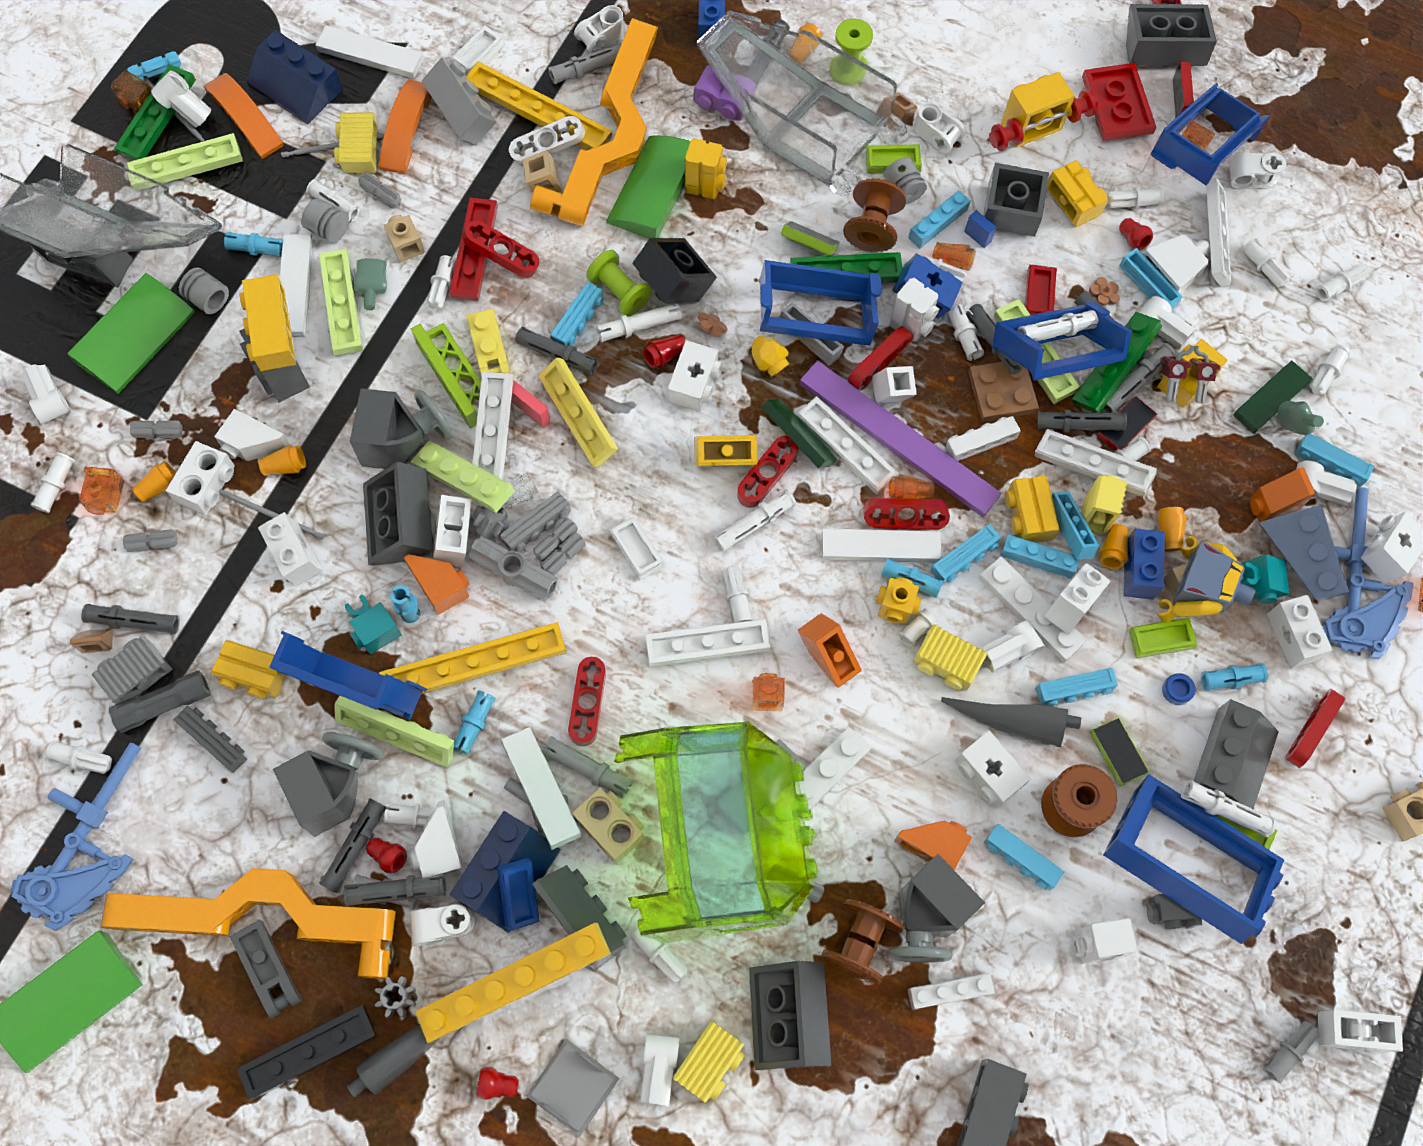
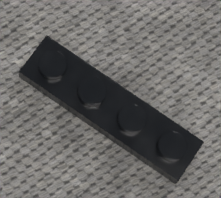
(306, 1052)

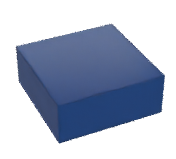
(980, 229)

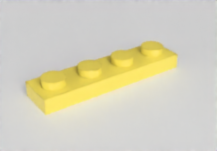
(578, 412)

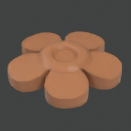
(1105, 291)
(712, 324)

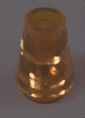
(956, 255)
(910, 488)

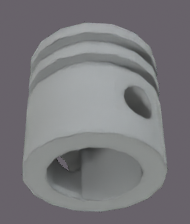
(908, 179)
(324, 220)
(203, 290)

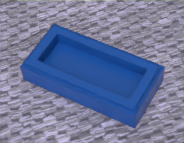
(518, 894)

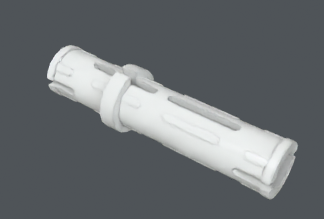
(638, 322)
(1066, 325)
(749, 523)
(1217, 803)

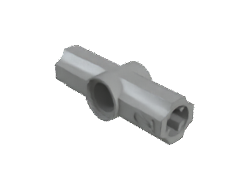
(498, 559)

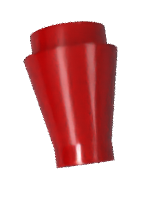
(661, 351)

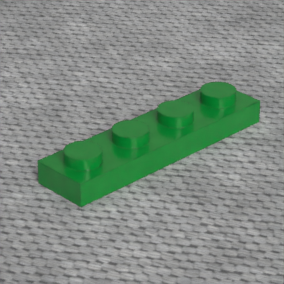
(148, 123)
(884, 264)
(1107, 378)

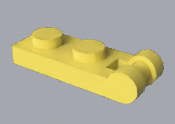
(487, 341)

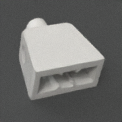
(1179, 260)

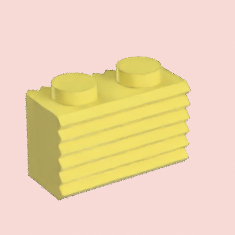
(356, 142)
(1104, 503)
(949, 658)
(708, 1063)

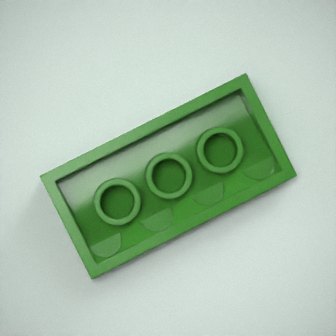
(651, 187)
(131, 333)
(65, 1000)

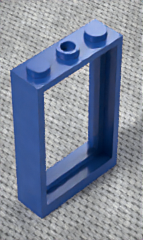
(1177, 887)

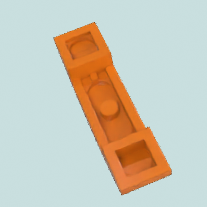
(244, 114)
(402, 125)

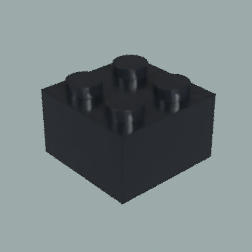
(674, 270)

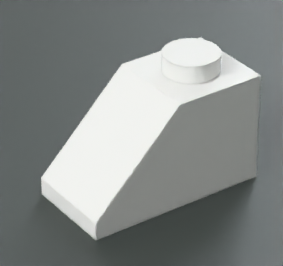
(248, 437)
(437, 845)

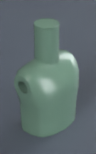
(370, 280)
(1298, 417)

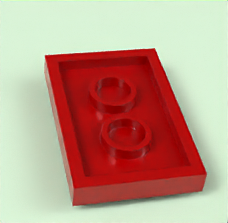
(1121, 102)

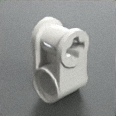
(602, 30)
(937, 127)
(1253, 171)
(435, 924)

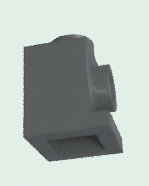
(1171, 914)

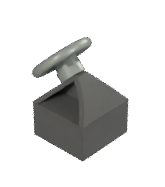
(388, 431)
(325, 788)
(933, 905)

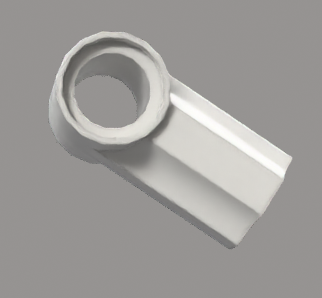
(175, 93)
(1173, 328)
(46, 398)
(1328, 485)
(1018, 643)
(659, 1062)

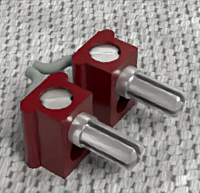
(1201, 369)

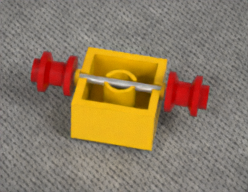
(1040, 110)

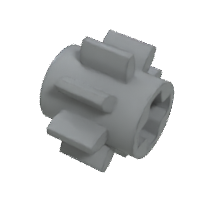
(490, 523)
(396, 1006)

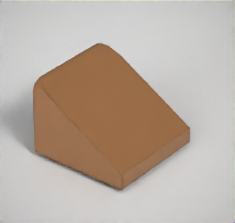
(903, 107)
(93, 640)

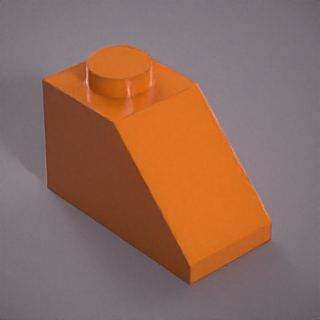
(1282, 495)
(439, 581)
(830, 649)
(936, 838)

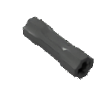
(139, 710)

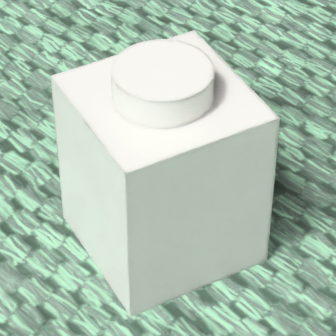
(894, 384)

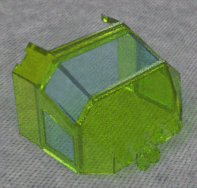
(727, 831)

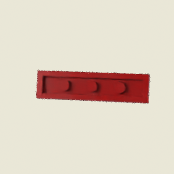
(470, 264)

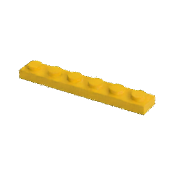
(533, 104)
(483, 659)
(512, 982)

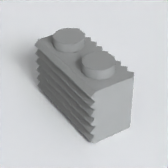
(131, 670)

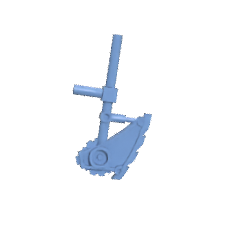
(1376, 623)
(68, 893)

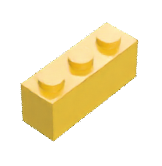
(267, 323)

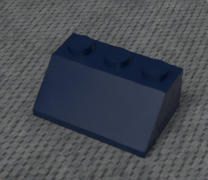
(293, 77)
(505, 843)

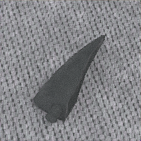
(1028, 721)
(390, 1062)

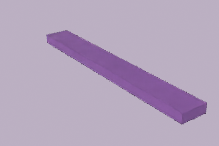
(900, 439)

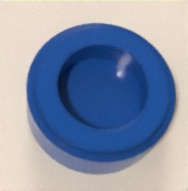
(1178, 689)

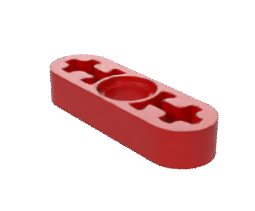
(497, 237)
(880, 357)
(768, 458)
(914, 522)
(582, 678)
(1315, 728)

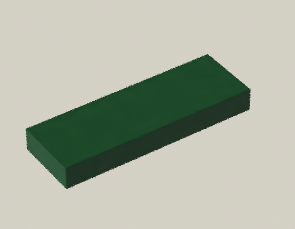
(1267, 399)
(799, 433)

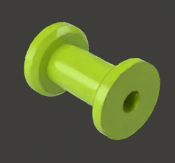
(854, 37)
(631, 295)

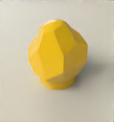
(769, 355)

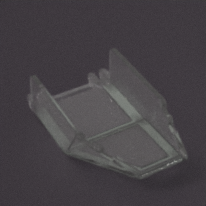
(803, 95)
(99, 210)

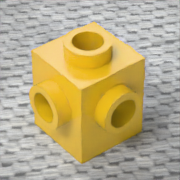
(898, 600)

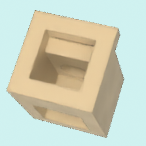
(541, 171)
(404, 237)

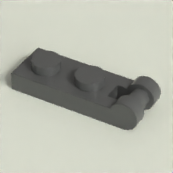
(265, 968)

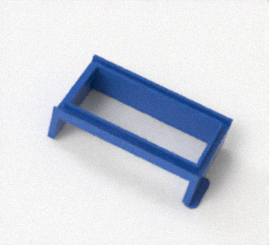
(1177, 151)
(822, 283)
(1029, 353)
(345, 678)

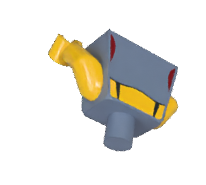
(1208, 582)

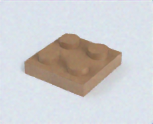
(1002, 393)

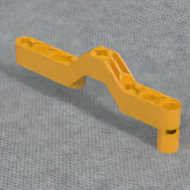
(628, 141)
(259, 887)

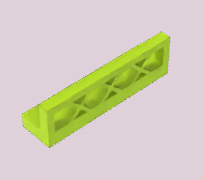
(446, 375)

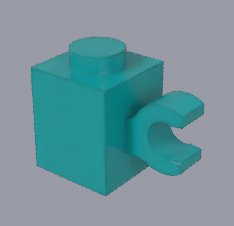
(1267, 577)
(372, 626)

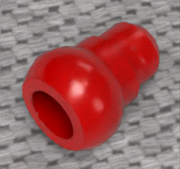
(1138, 235)
(389, 856)
(496, 1084)

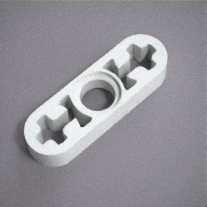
(536, 135)

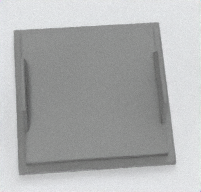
(572, 1087)

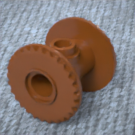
(878, 200)
(1079, 800)
(863, 940)

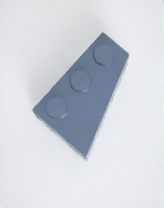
(1310, 550)

